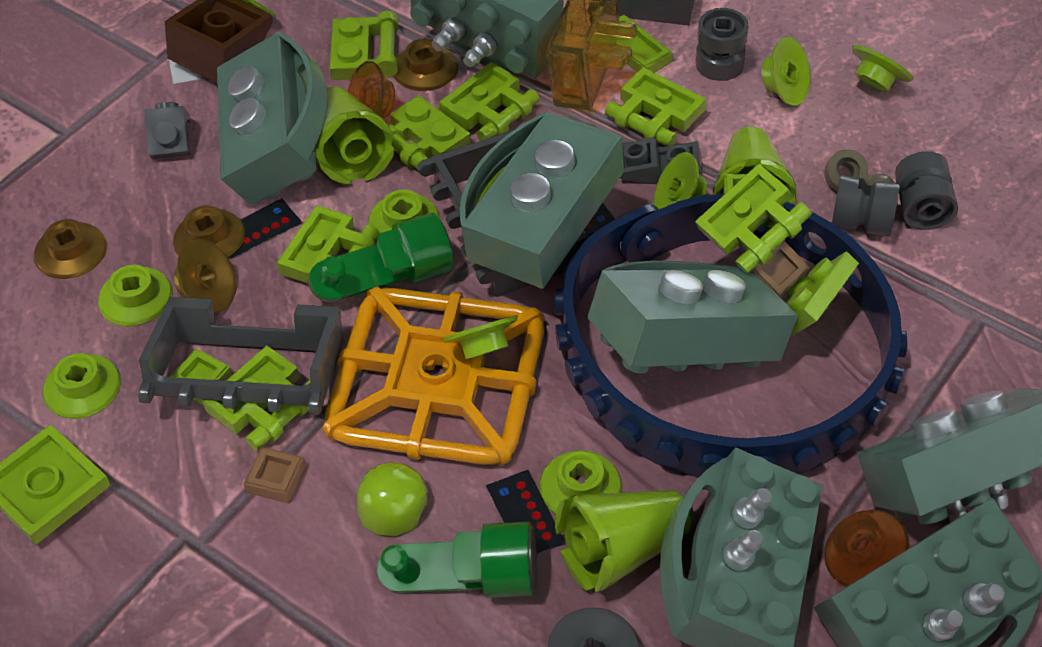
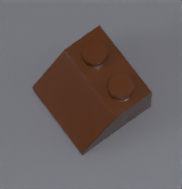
(213, 33)

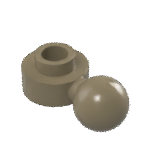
(855, 163)

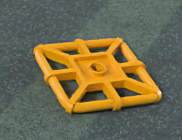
(447, 393)

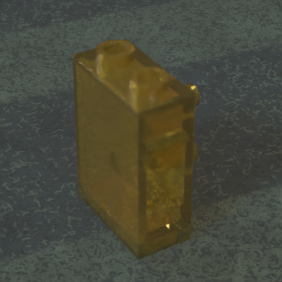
(584, 50)

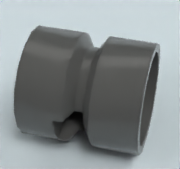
(721, 44)
(926, 190)
(865, 205)

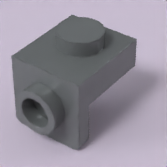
(167, 130)

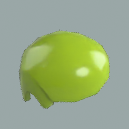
(391, 499)

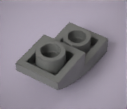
(646, 161)

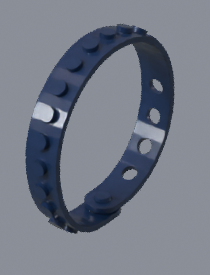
(654, 231)

